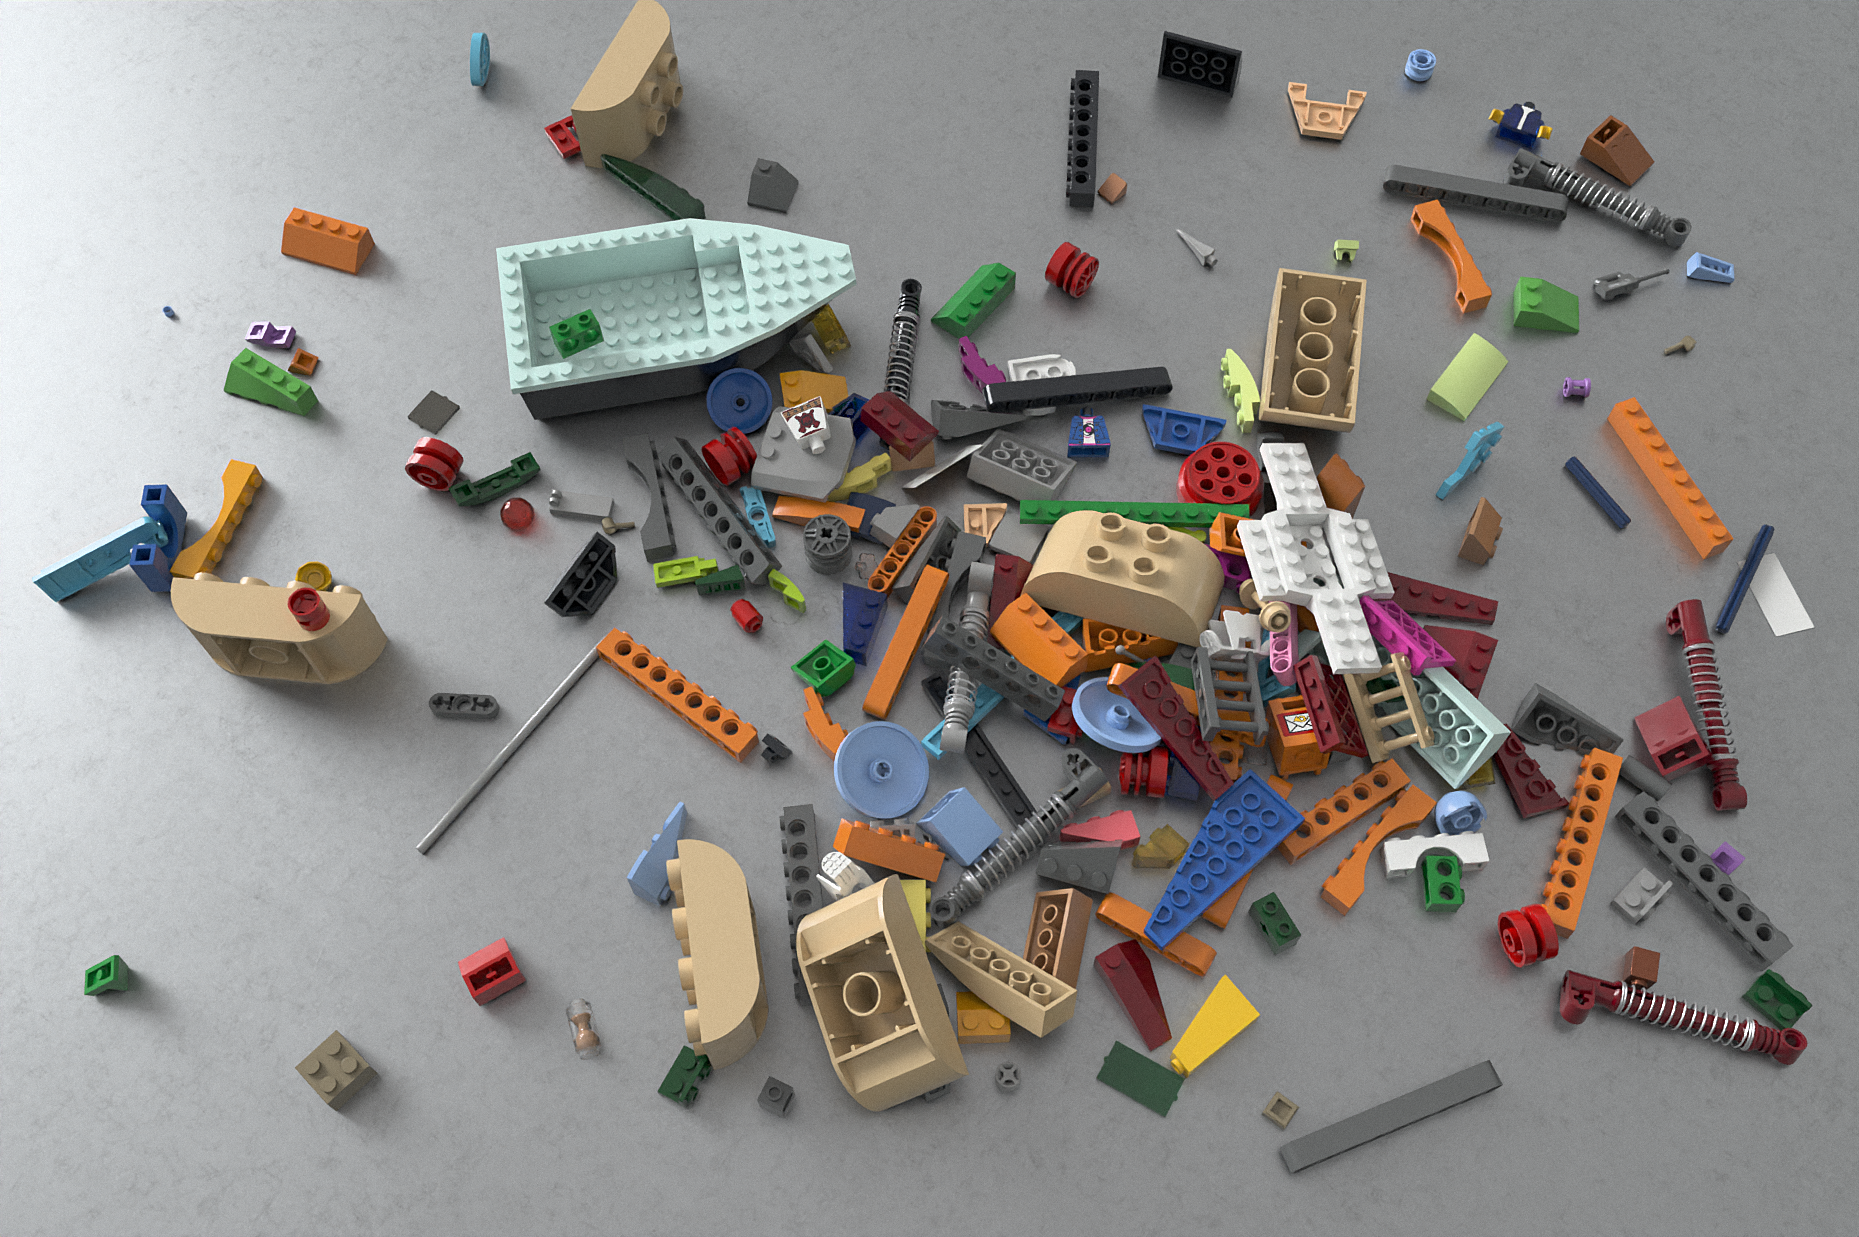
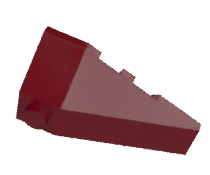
(1008, 582)
(1133, 985)

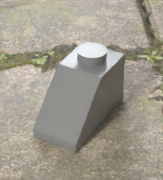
(892, 523)

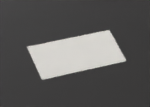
(941, 466)
(1778, 597)

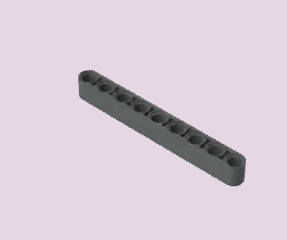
(1475, 193)
(1390, 1116)

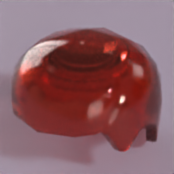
(517, 514)

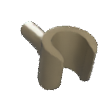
(1687, 343)
(610, 527)

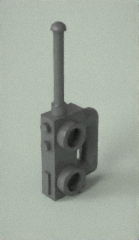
(1618, 283)

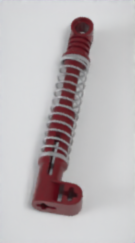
(1689, 620)
(1783, 1045)

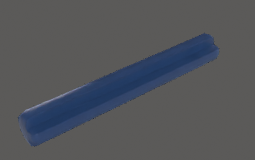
(1598, 492)

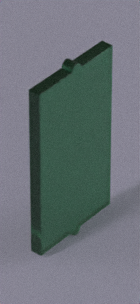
(1140, 1078)

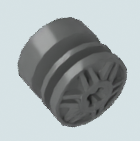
(827, 544)

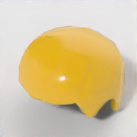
(315, 574)

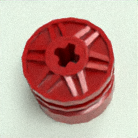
(1071, 269)
(729, 456)
(1144, 770)

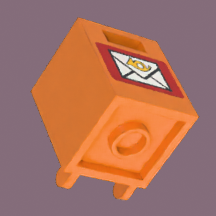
(1293, 738)

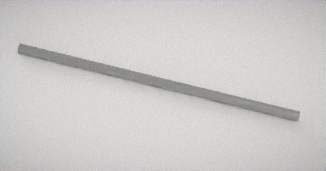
(508, 750)

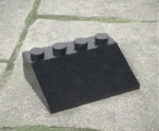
(1200, 64)

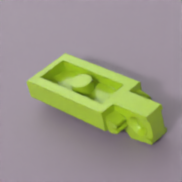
(683, 570)

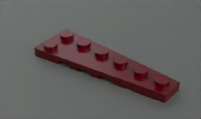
(1440, 601)
(1164, 710)

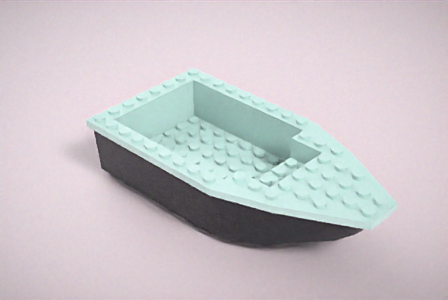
(670, 304)

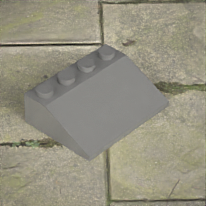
(1020, 468)

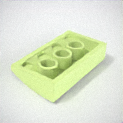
(1468, 377)

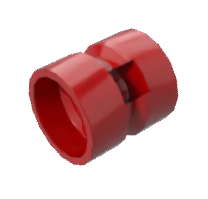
(308, 609)

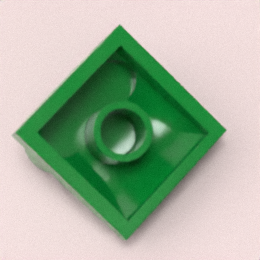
(825, 668)

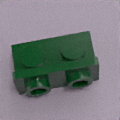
(1777, 1000)
(685, 1076)

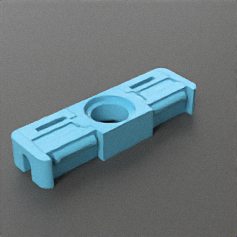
(754, 504)

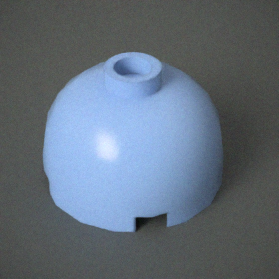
(1459, 813)

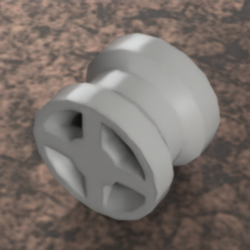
(1008, 1071)

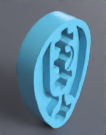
(479, 59)

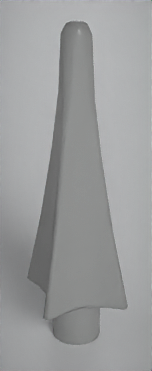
(1202, 251)

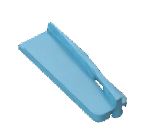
(98, 559)

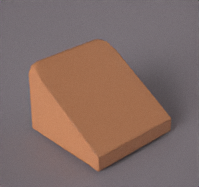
(1113, 188)

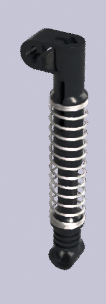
(906, 320)

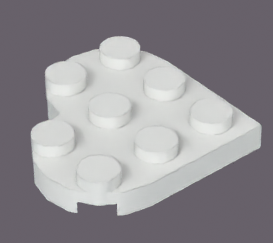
(1037, 368)

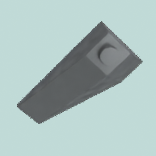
(932, 552)
(1555, 722)

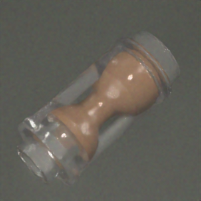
(587, 1041)

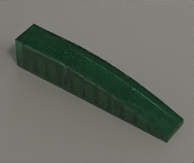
(655, 189)

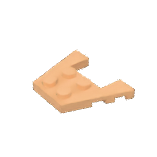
(1324, 118)

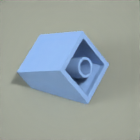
(961, 827)

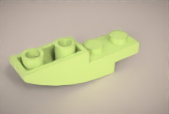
(1242, 388)

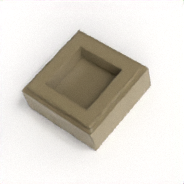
(1280, 1110)

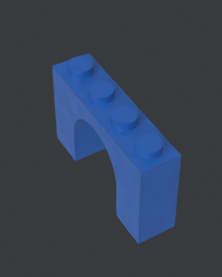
(148, 560)

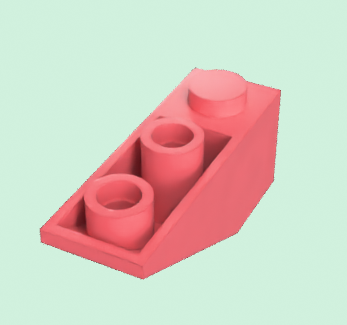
(1117, 826)

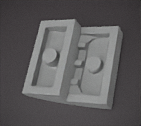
(1018, 538)

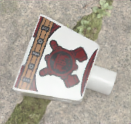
(808, 424)

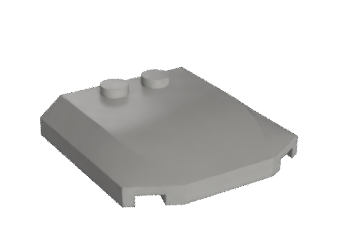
(798, 472)

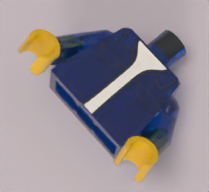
(1520, 124)

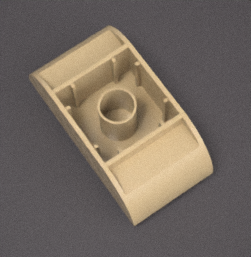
(256, 635)
(725, 952)
(877, 997)

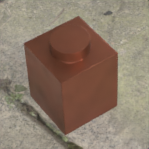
(1641, 967)

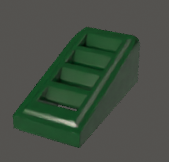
(721, 581)

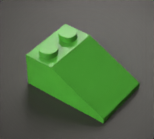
(1544, 306)

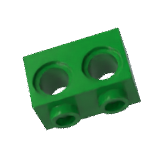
(576, 333)
(1435, 883)

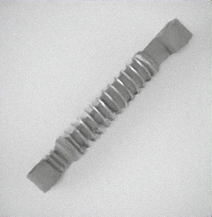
(974, 619)

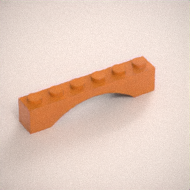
(1433, 224)
(1348, 885)

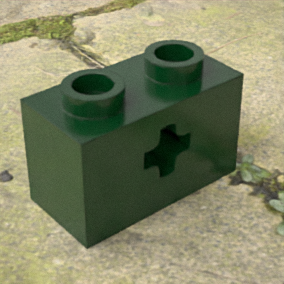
(1274, 923)

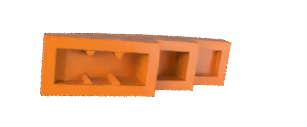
(802, 510)

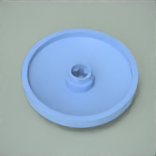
(1112, 719)
(881, 770)

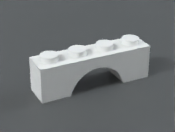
(1401, 856)

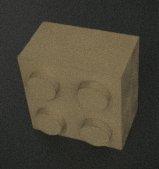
(336, 1070)

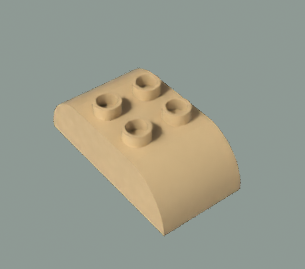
(629, 88)
(1313, 351)
(1128, 575)

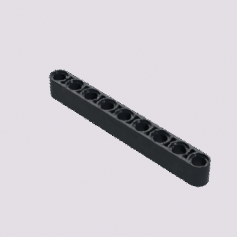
(1076, 389)

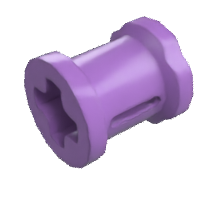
(1569, 384)

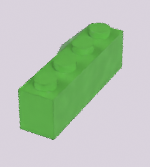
(263, 381)

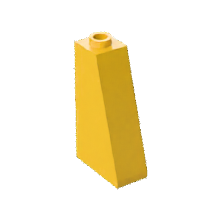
(1216, 1025)

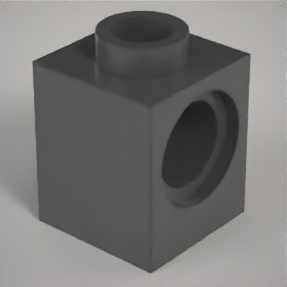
(776, 1097)

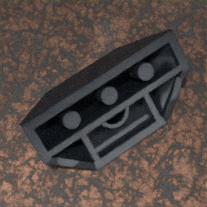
(584, 579)

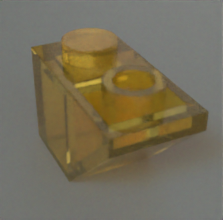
(1161, 851)

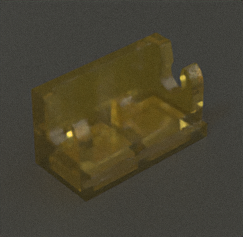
(830, 330)

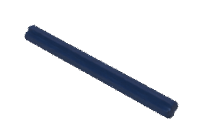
(1744, 579)

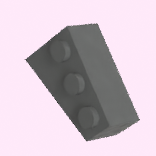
(1080, 863)

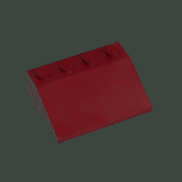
(1470, 650)

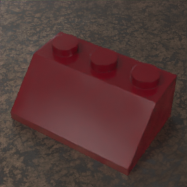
(897, 424)

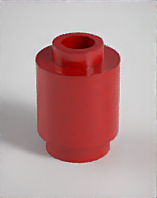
(746, 616)

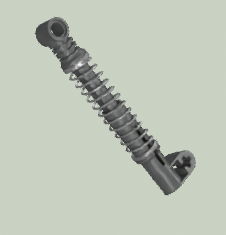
(1555, 175)
(1029, 835)

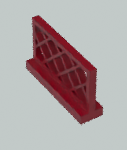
(1320, 704)

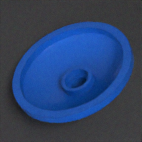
(732, 386)

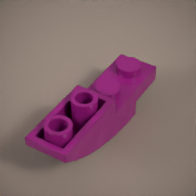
(976, 368)

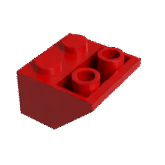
(491, 971)

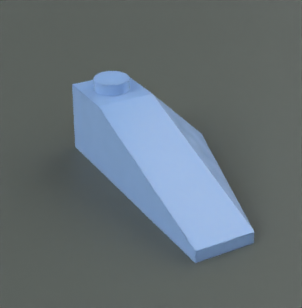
(649, 874)

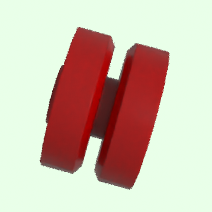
(434, 464)
(1528, 935)

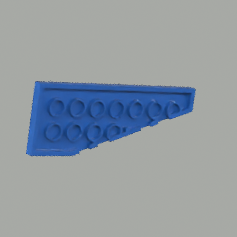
(1232, 840)

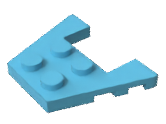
(1478, 450)

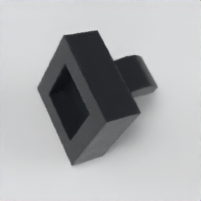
(774, 749)

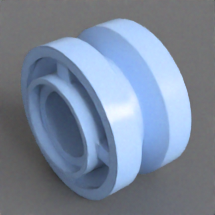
(1420, 65)

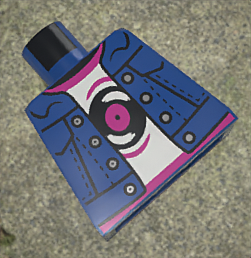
(1088, 436)

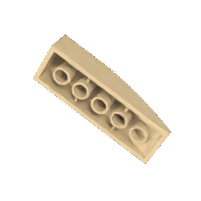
(1004, 979)

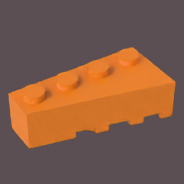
(1102, 639)
(888, 850)

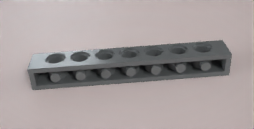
(709, 497)
(801, 818)
(1704, 893)

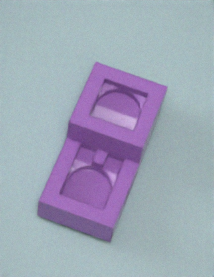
(267, 335)

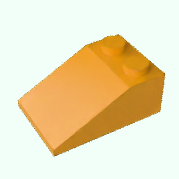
(806, 385)

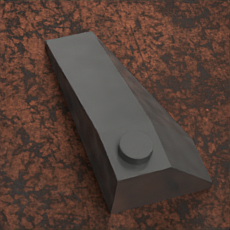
(958, 420)

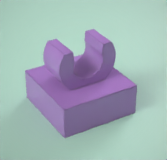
(1727, 858)

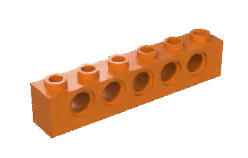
(1386, 773)

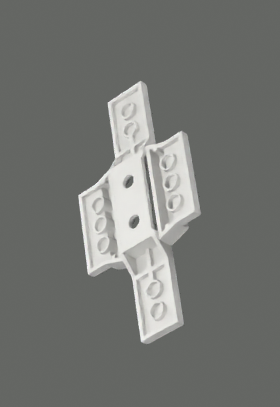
(1286, 569)

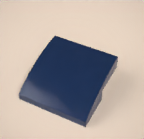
(872, 506)

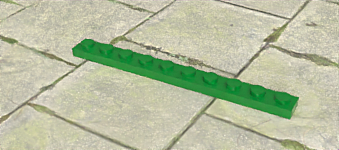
(1167, 514)

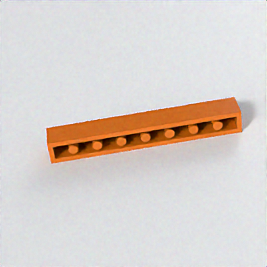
(1669, 478)

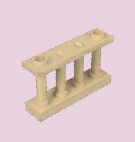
(1372, 725)

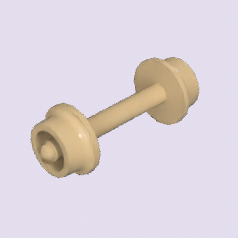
(1273, 616)

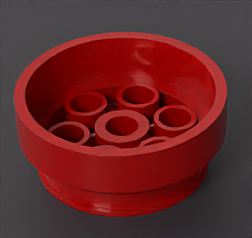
(1220, 460)

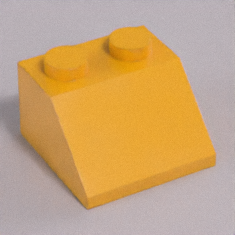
(979, 1021)

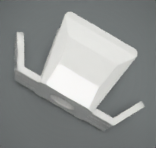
(1228, 638)
(844, 873)

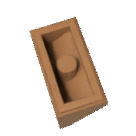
(923, 459)

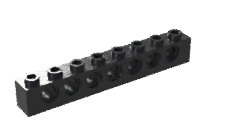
(1084, 139)

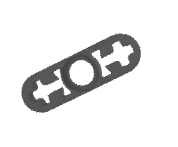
(472, 712)

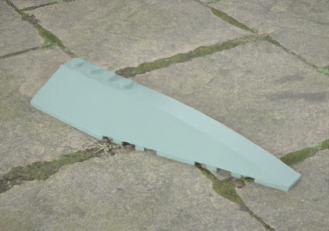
(1462, 727)

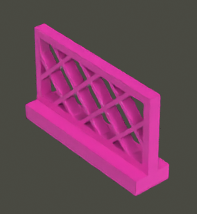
(1402, 634)

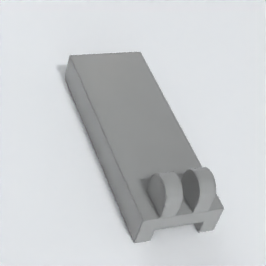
(580, 505)

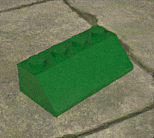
(976, 300)

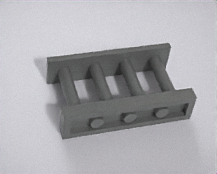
(1208, 703)

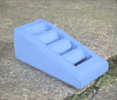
(1703, 266)

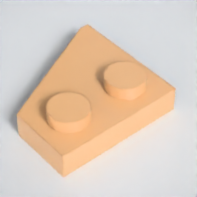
(983, 519)

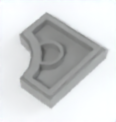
(807, 349)

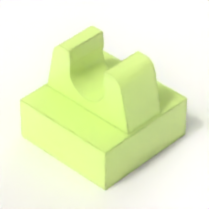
(1346, 246)

